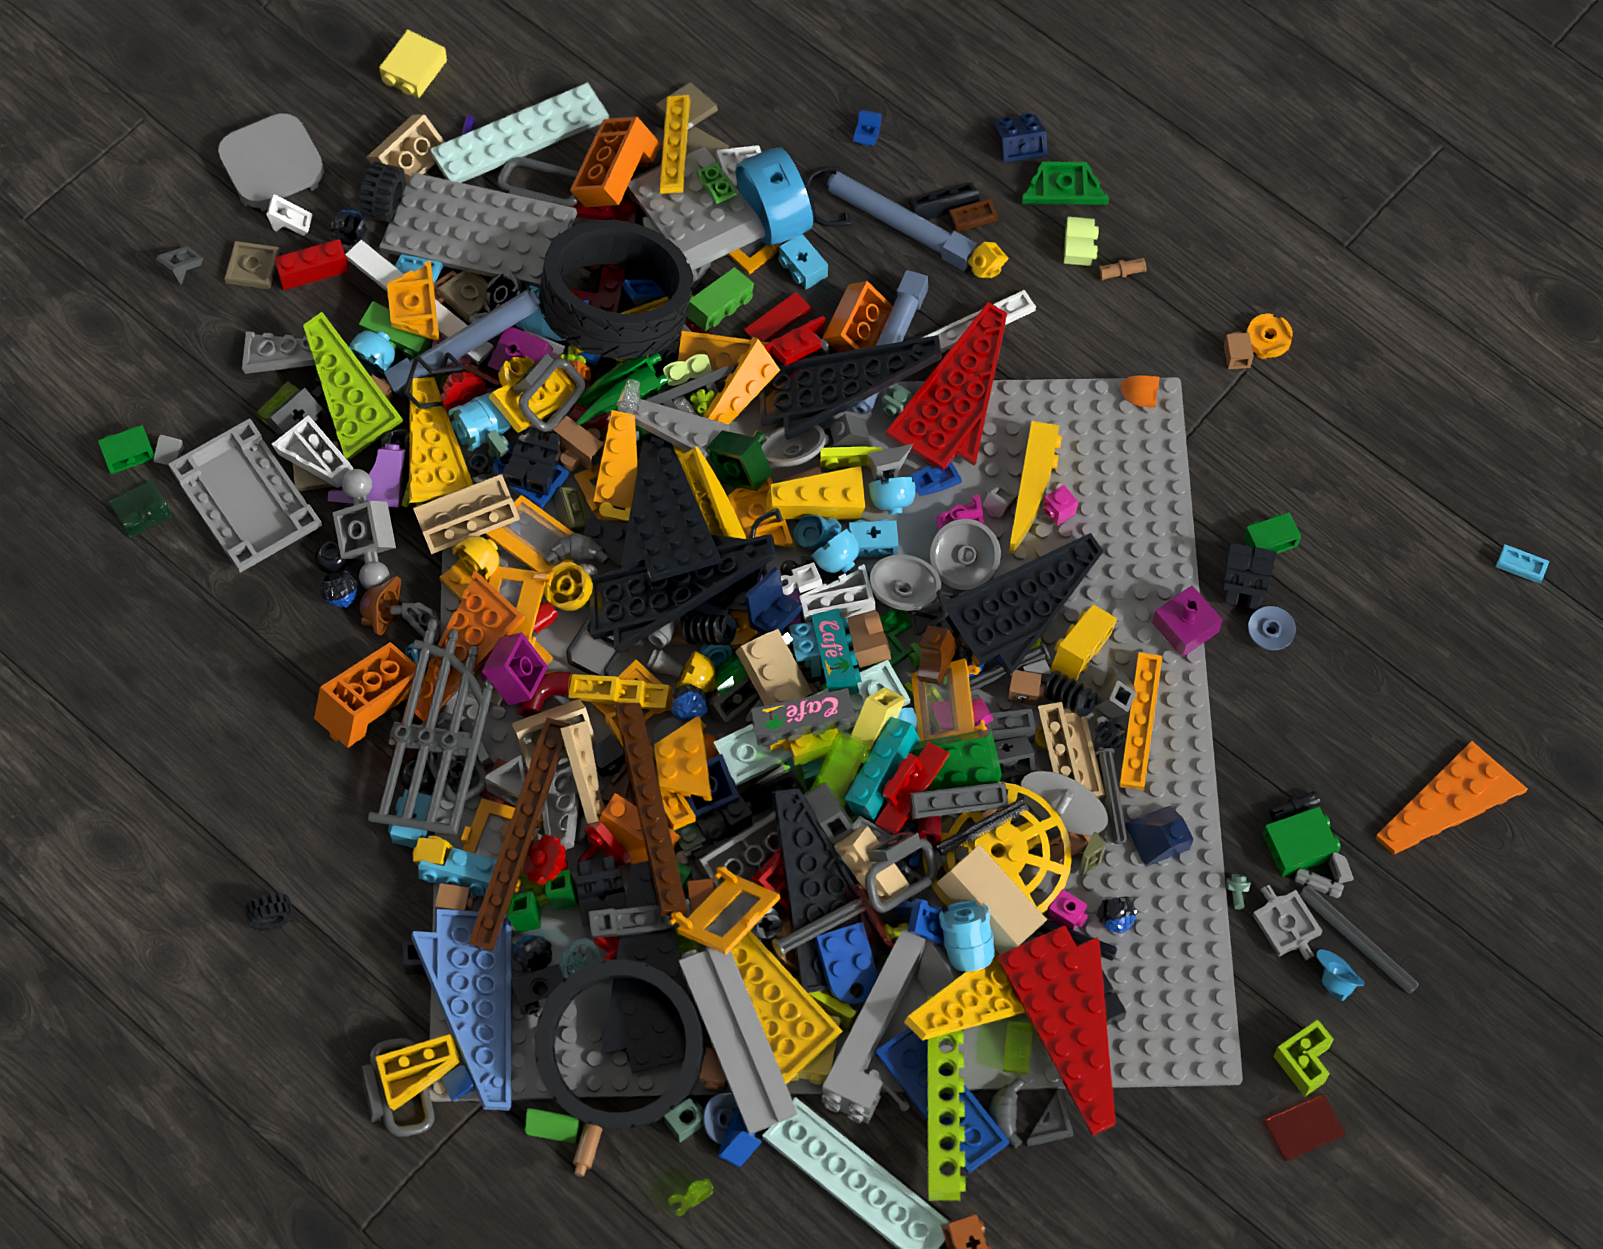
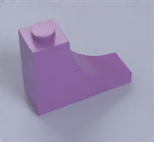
(386, 478)

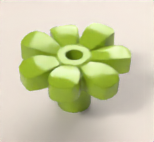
(571, 356)
(702, 401)

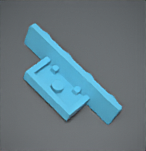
(462, 870)

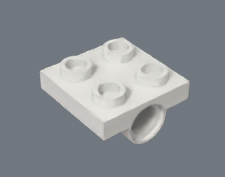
(730, 157)

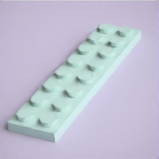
(519, 134)
(750, 760)
(856, 1180)

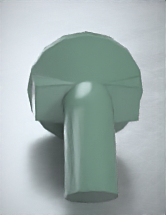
(1238, 884)

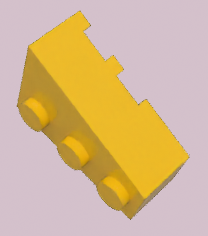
(1083, 641)
(416, 1068)

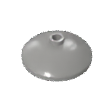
(793, 451)
(950, 550)
(905, 582)

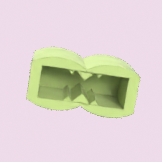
(1080, 241)
(680, 372)

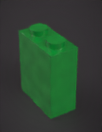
(1301, 841)

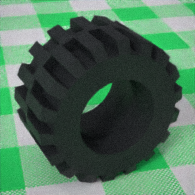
(381, 191)

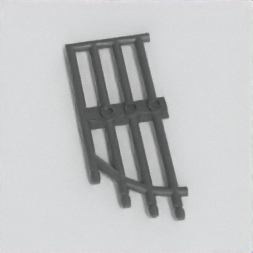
(436, 740)

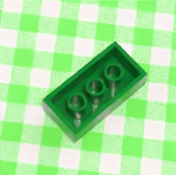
(970, 762)

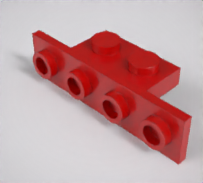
(797, 342)
(912, 776)

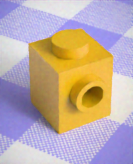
(432, 850)

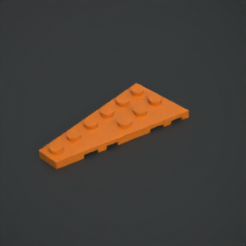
(480, 623)
(1455, 795)

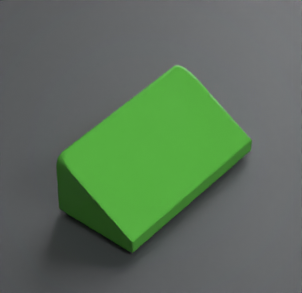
(552, 1125)

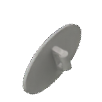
(1072, 801)

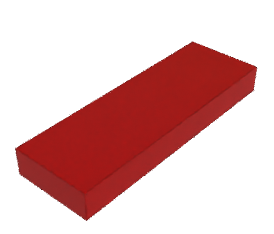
(778, 318)

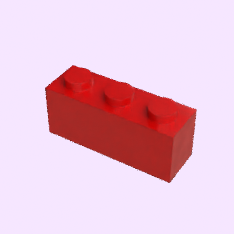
(311, 264)

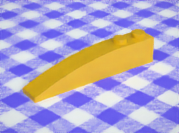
(1035, 477)
(710, 496)

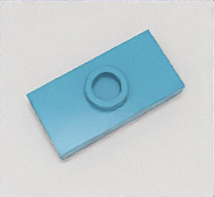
(406, 263)
(1522, 564)

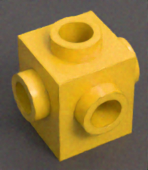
(987, 260)

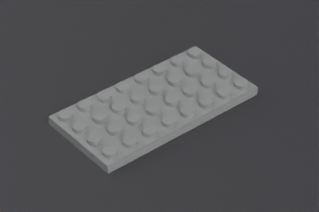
(475, 228)

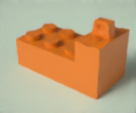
(612, 161)
(364, 693)

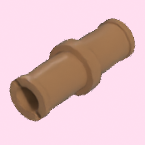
(1122, 268)

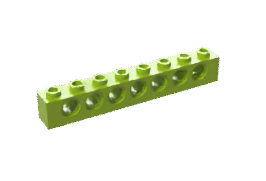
(942, 1186)

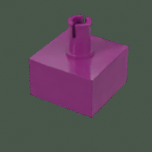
(517, 344)
(1187, 621)
(514, 668)

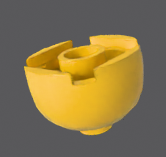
(477, 555)
(569, 587)
(699, 672)

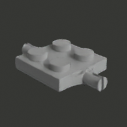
(1287, 923)

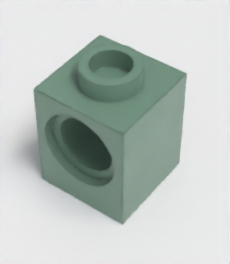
(684, 1130)

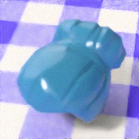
(816, 531)

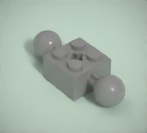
(364, 529)

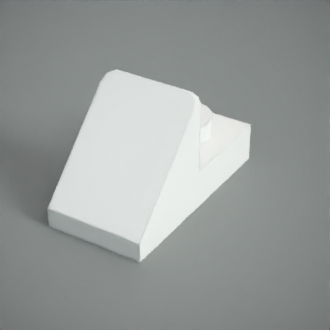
(286, 214)

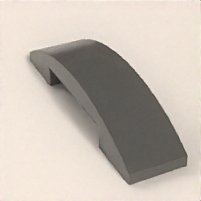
(630, 921)

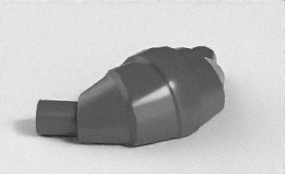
(576, 547)
(418, 617)
(1004, 1110)

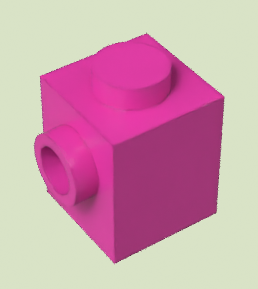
(1060, 505)
(1068, 910)

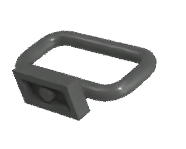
(541, 166)
(534, 379)
(482, 760)
(890, 853)
(376, 1095)

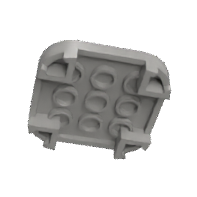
(271, 160)

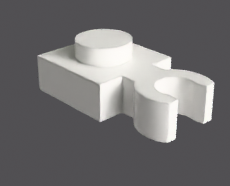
(803, 578)

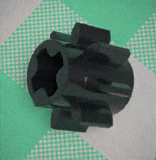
(1110, 734)
(453, 772)

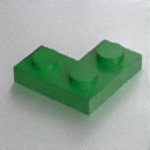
(894, 624)

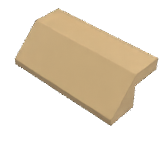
(466, 513)
(1071, 746)
(983, 881)

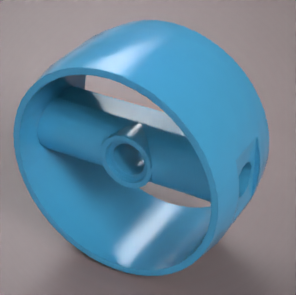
(775, 194)

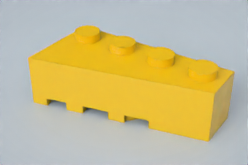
(828, 495)

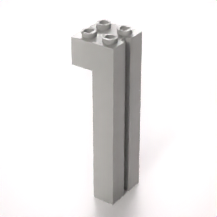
(737, 1038)
(847, 1084)

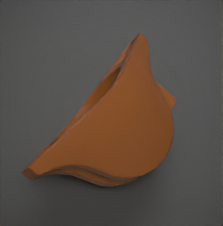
(377, 604)

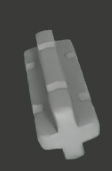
(1319, 883)

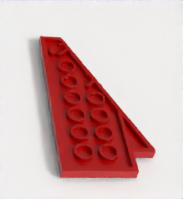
(953, 402)
(1066, 1005)

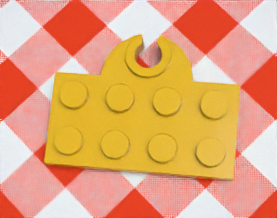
(542, 403)

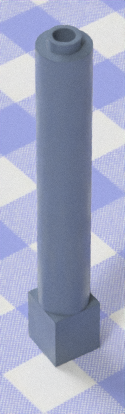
(954, 247)
(909, 299)
(466, 339)

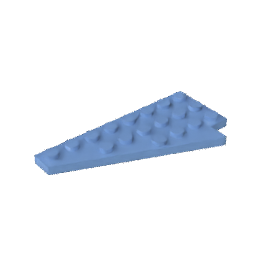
(474, 999)

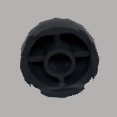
(502, 290)

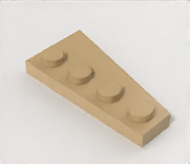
(583, 765)

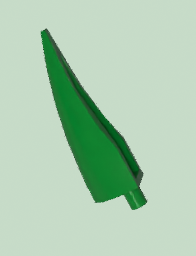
(616, 375)
(649, 387)

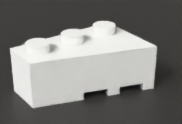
(313, 451)
(849, 594)

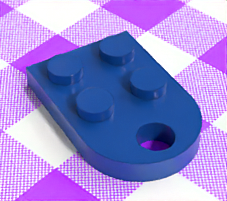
(539, 500)
(847, 961)

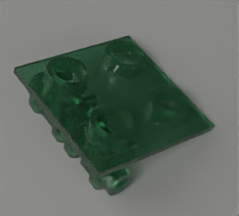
(141, 508)

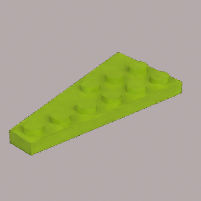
(354, 399)

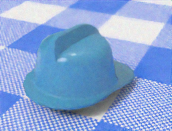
(1338, 975)

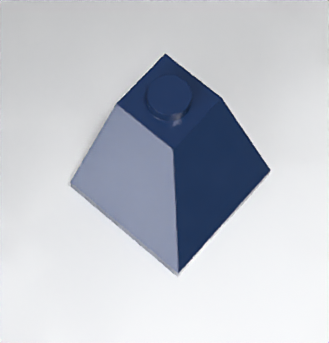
(722, 788)
(1160, 835)

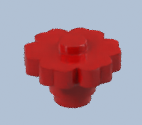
(461, 389)
(544, 860)

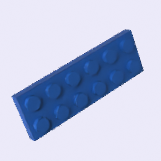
(907, 1063)

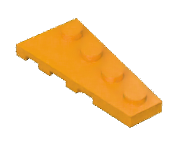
(749, 378)
(618, 462)

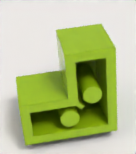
(1300, 1055)

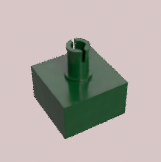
(740, 459)

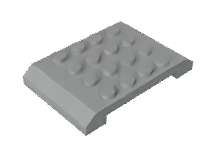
(692, 217)
(244, 495)

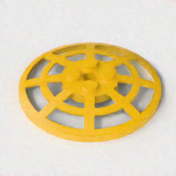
(1015, 848)

